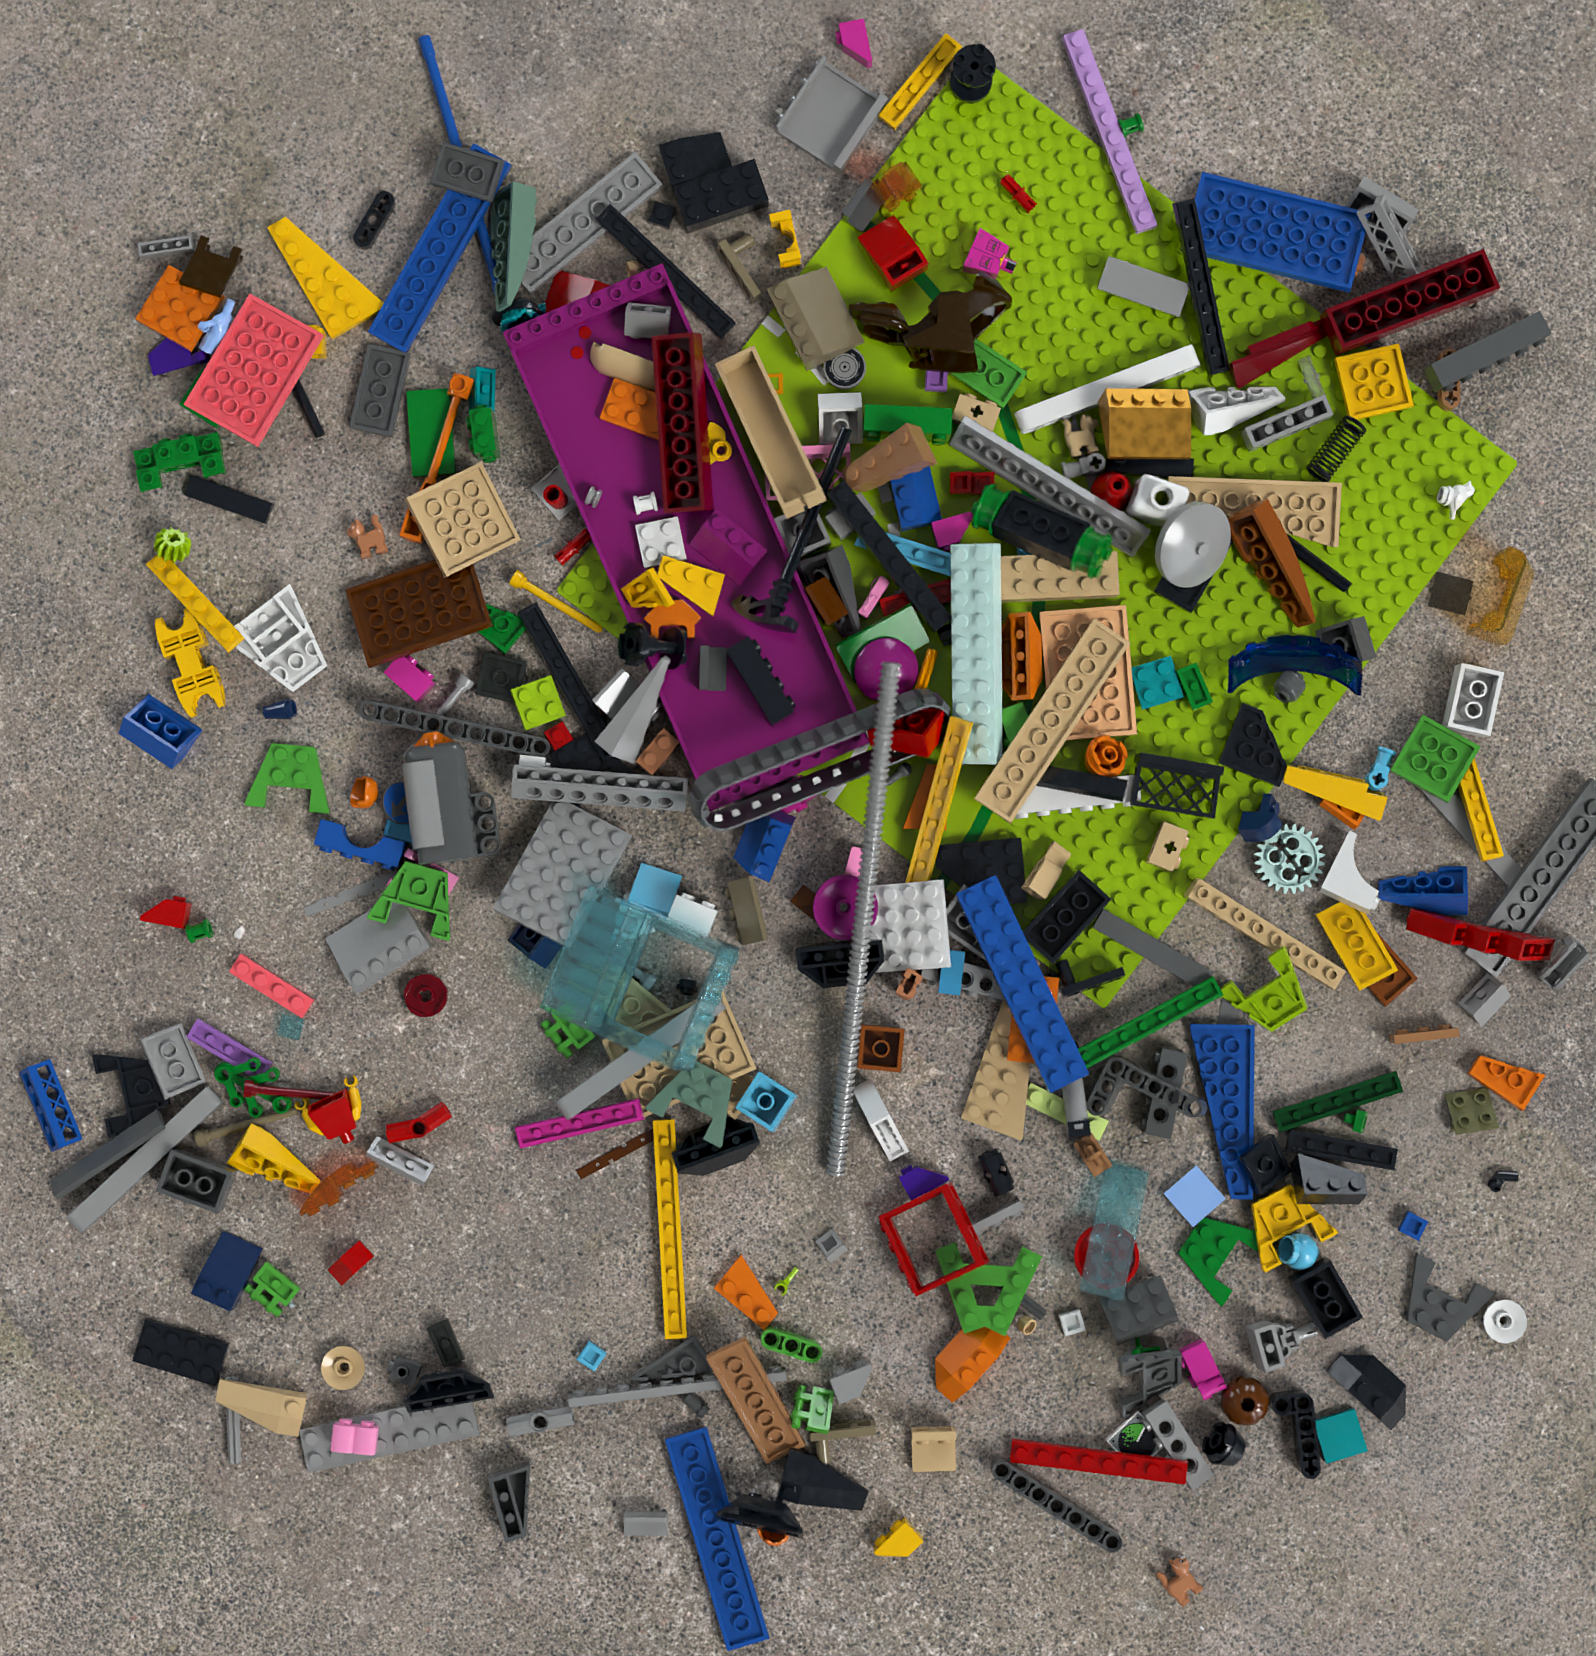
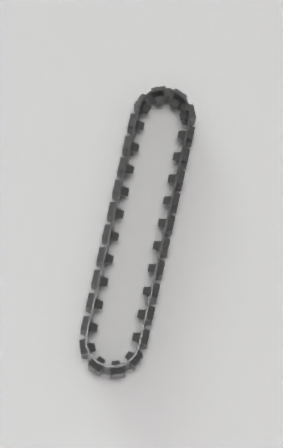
(797, 747)

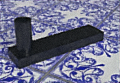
(1155, 467)

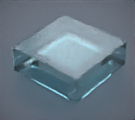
(291, 1027)

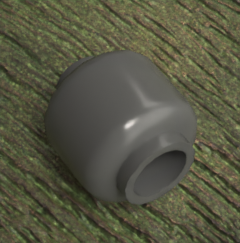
(1289, 686)

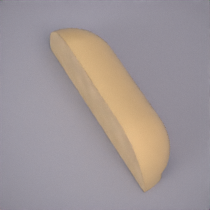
(623, 366)

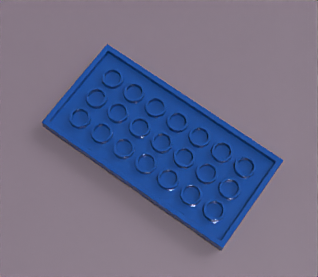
(1279, 232)

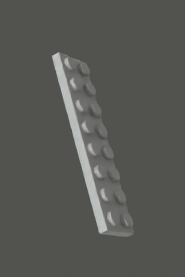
(577, 226)
(397, 1433)

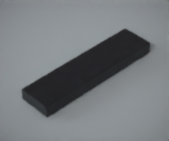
(229, 499)
(1083, 783)

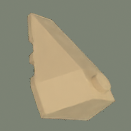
(268, 1406)

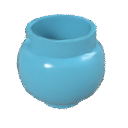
(1298, 1251)

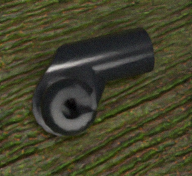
(1499, 1177)

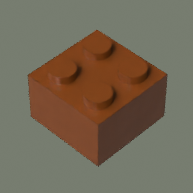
(880, 1048)

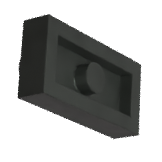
(445, 1343)

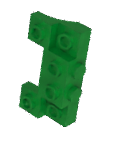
(178, 455)

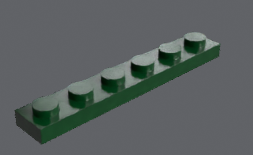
(1337, 1101)

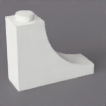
(1346, 883)
(880, 1120)

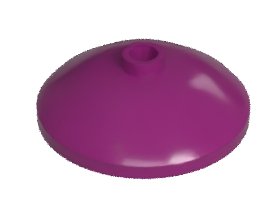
(881, 650)
(827, 906)

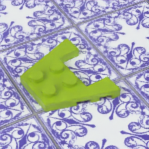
(1275, 1001)

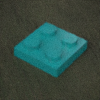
(1156, 683)

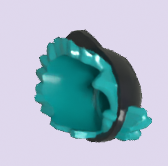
(518, 313)

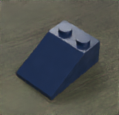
(227, 1271)

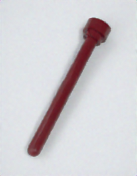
(252, 1089)

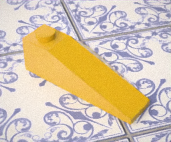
(264, 1154)

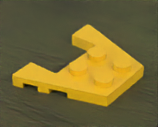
(1279, 1216)

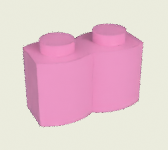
(354, 1437)

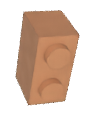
(658, 752)

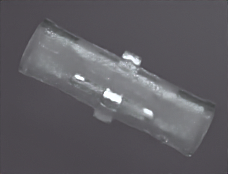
(1311, 378)

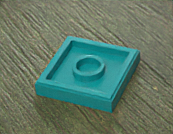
(1340, 1436)

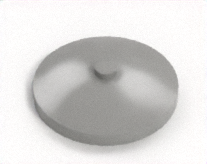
(1192, 544)

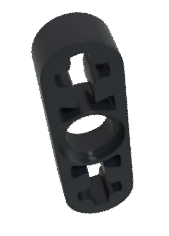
(387, 209)

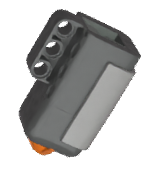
(440, 805)

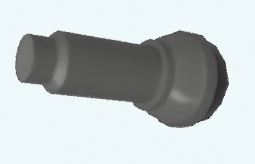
(904, 769)

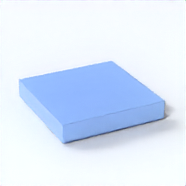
(1194, 1196)

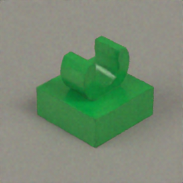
(1359, 1120)

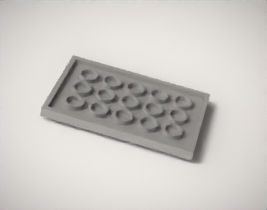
(558, 866)

